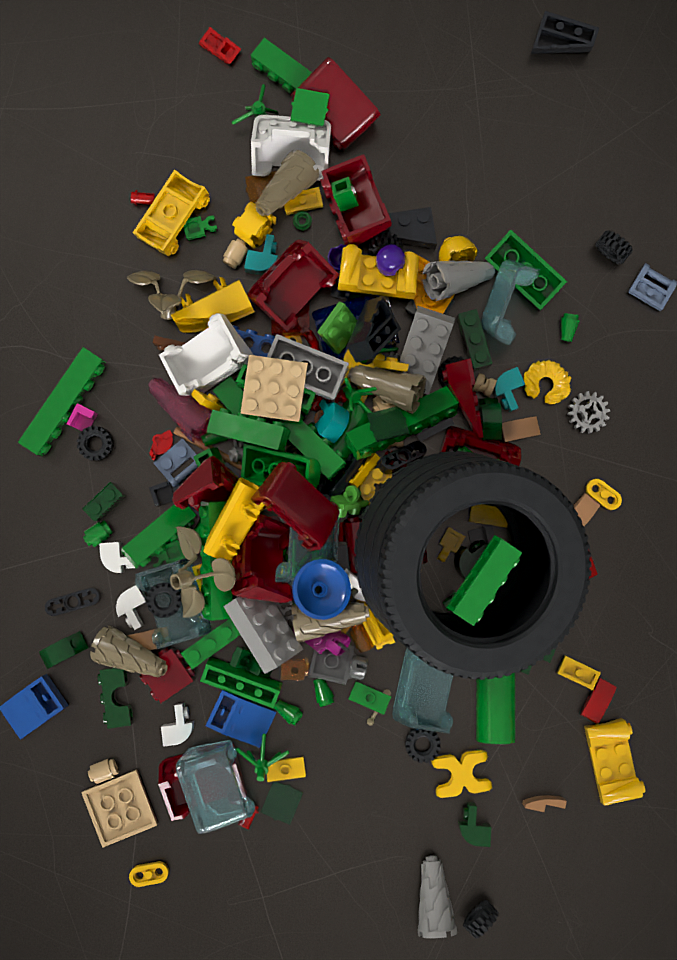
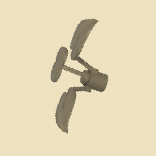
(167, 303)
(223, 573)

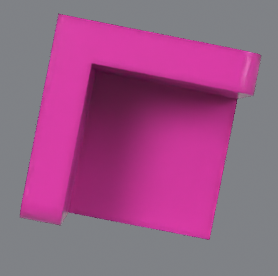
(82, 417)

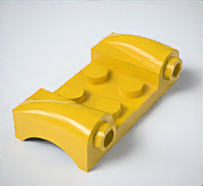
(170, 213)
(361, 275)
(613, 762)

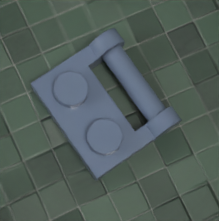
(650, 292)
(174, 459)

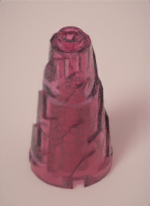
(184, 410)

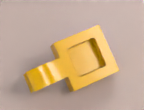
(451, 542)

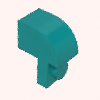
(260, 262)
(505, 385)
(333, 421)

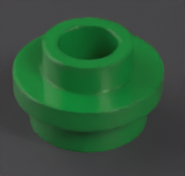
(299, 215)

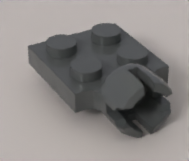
(338, 668)

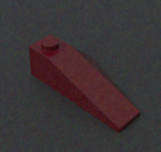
(460, 382)

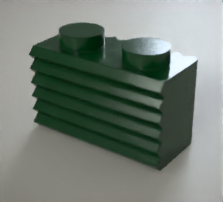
(104, 502)

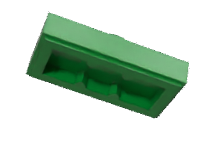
(370, 697)

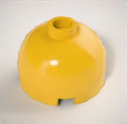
(457, 249)

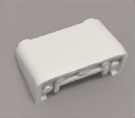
(277, 136)
(207, 357)

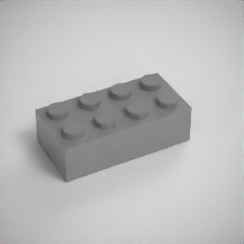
(426, 343)
(324, 371)
(264, 631)

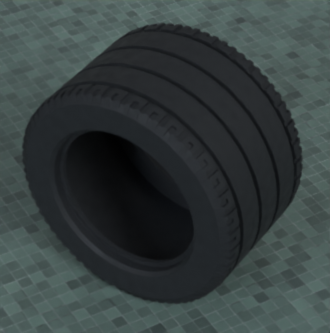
(529, 609)

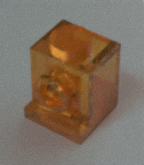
(286, 667)

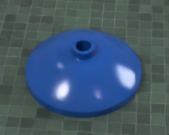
(333, 584)

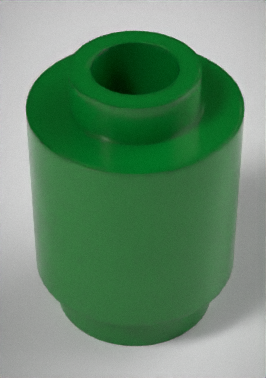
(97, 533)

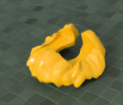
(556, 373)

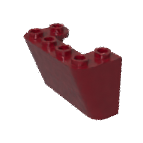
(371, 215)

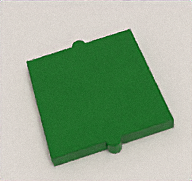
(310, 107)

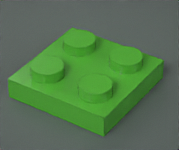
(338, 328)

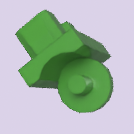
(349, 501)

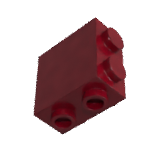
(175, 678)

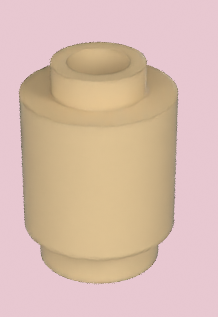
(235, 253)
(103, 771)

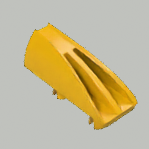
(227, 300)
(234, 521)

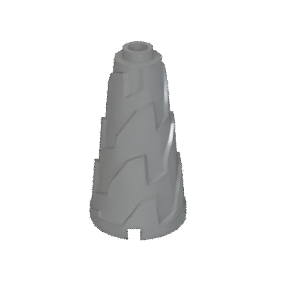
(453, 277)
(435, 905)

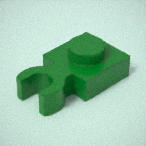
(196, 227)
(170, 554)

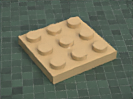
(274, 388)
(119, 808)

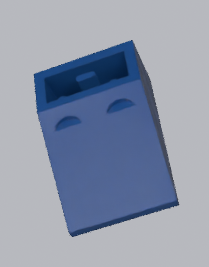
(33, 706)
(240, 718)

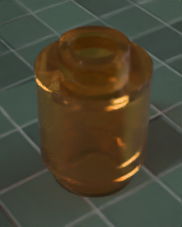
(360, 638)

